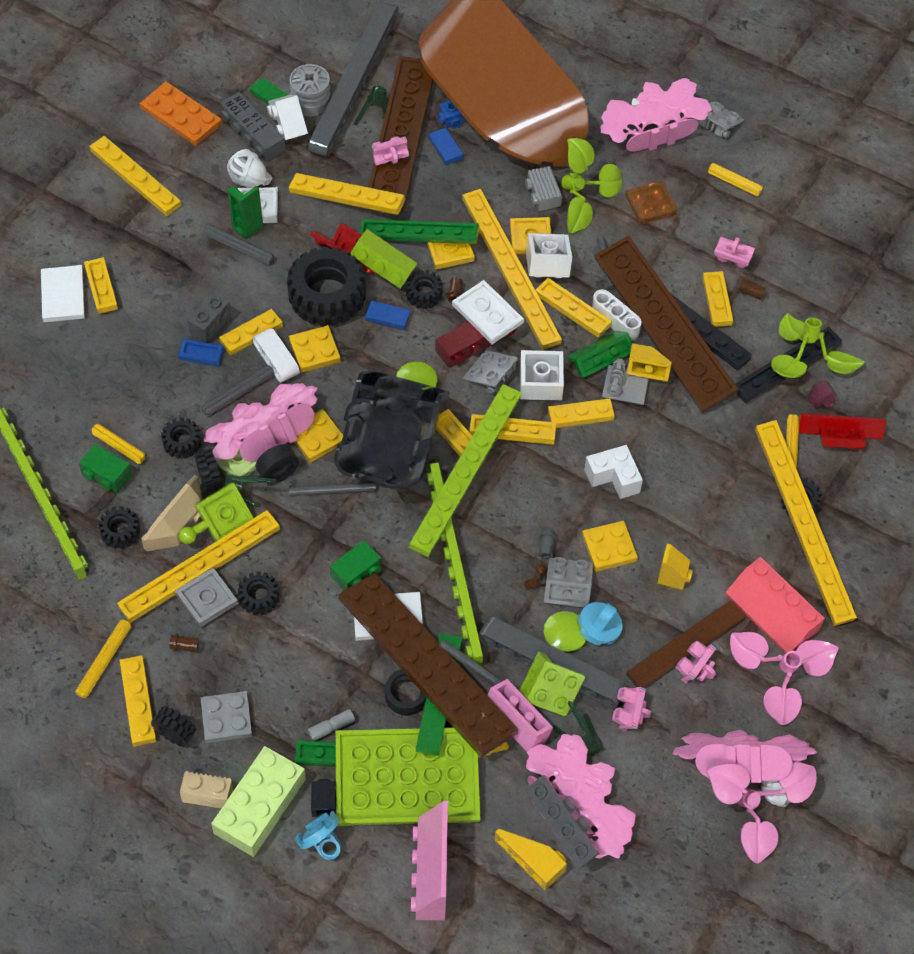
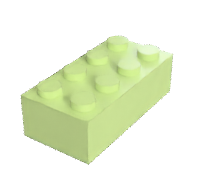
(258, 801)

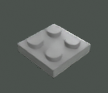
(206, 597)
(226, 717)

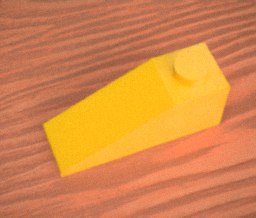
(535, 858)

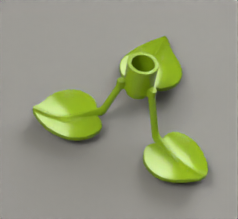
(579, 157)
(792, 330)

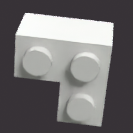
(288, 115)
(616, 467)

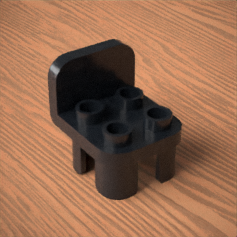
(389, 429)

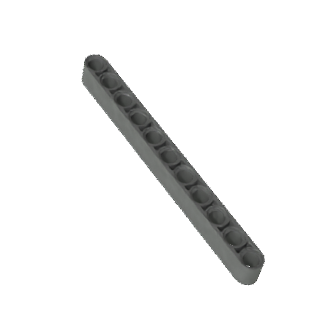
(353, 79)

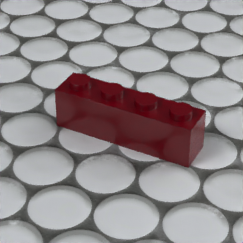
(461, 344)

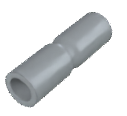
(328, 726)

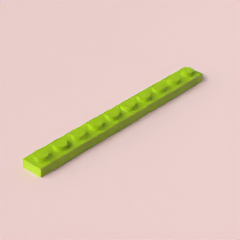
(465, 471)
(42, 496)
(456, 573)

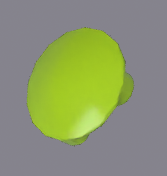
(418, 372)
(564, 632)

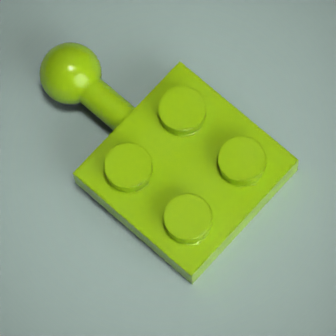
(220, 513)

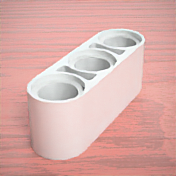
(615, 310)
(276, 355)

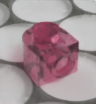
(822, 395)

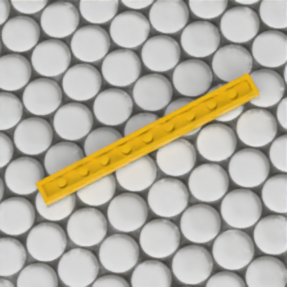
(512, 270)
(805, 523)

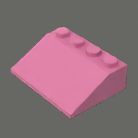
(431, 864)

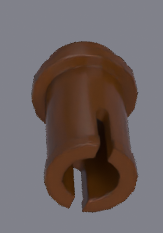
(455, 289)
(752, 289)
(183, 643)

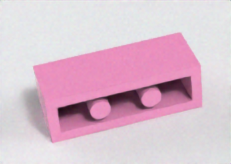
(531, 725)

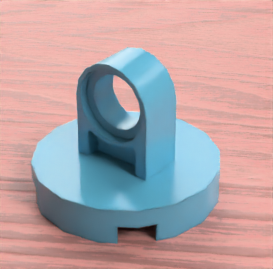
(600, 623)
(318, 833)

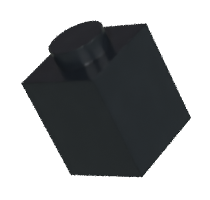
(323, 797)

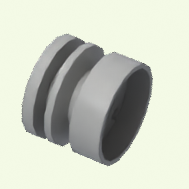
(312, 87)

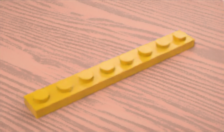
(211, 557)

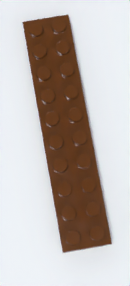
(403, 119)
(666, 324)
(428, 665)

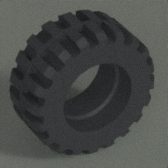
(323, 265)

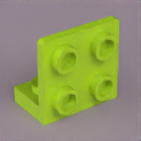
(551, 685)

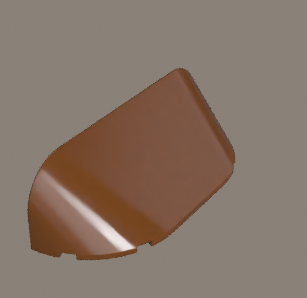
(503, 80)

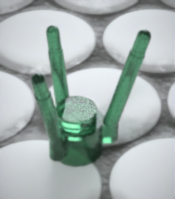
(377, 97)
(238, 481)
(590, 738)

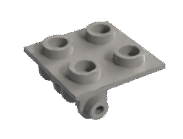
(720, 120)
(491, 370)
(624, 386)

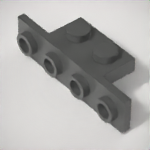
(565, 820)

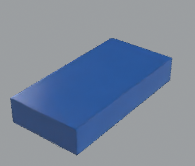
(445, 146)
(387, 315)
(201, 352)

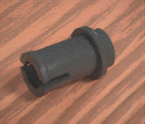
(547, 542)

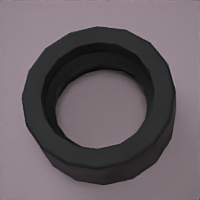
(277, 463)
(397, 706)

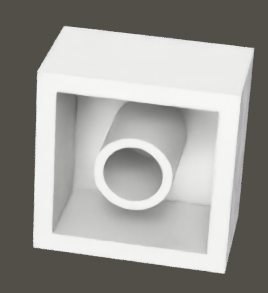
(548, 255)
(541, 375)

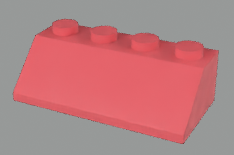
(774, 606)

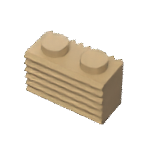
(205, 789)

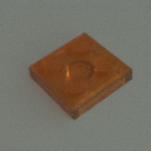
(651, 202)

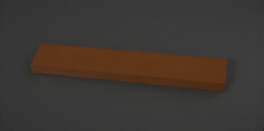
(669, 655)

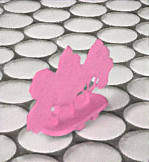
(656, 108)
(264, 425)
(762, 760)
(588, 787)

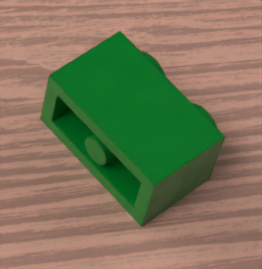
(105, 469)
(355, 565)

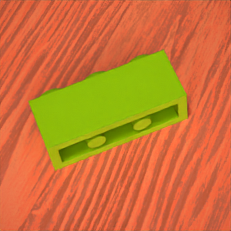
(383, 258)

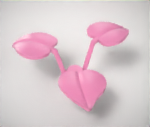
(779, 702)
(729, 787)

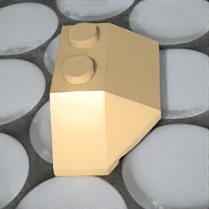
(178, 514)

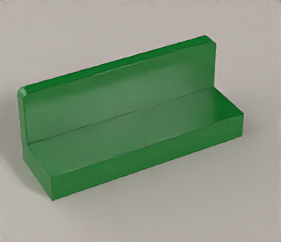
(245, 211)
(601, 353)

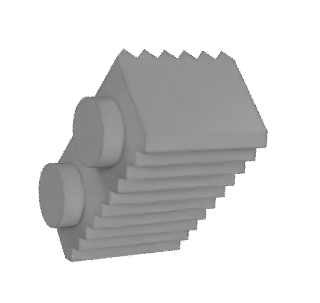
(543, 188)

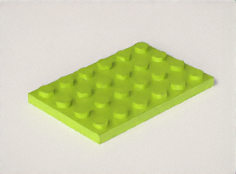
(391, 783)

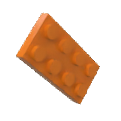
(180, 113)

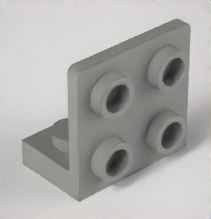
(568, 582)

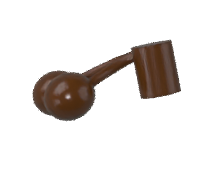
(541, 571)

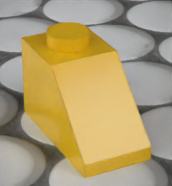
(648, 363)
(674, 569)

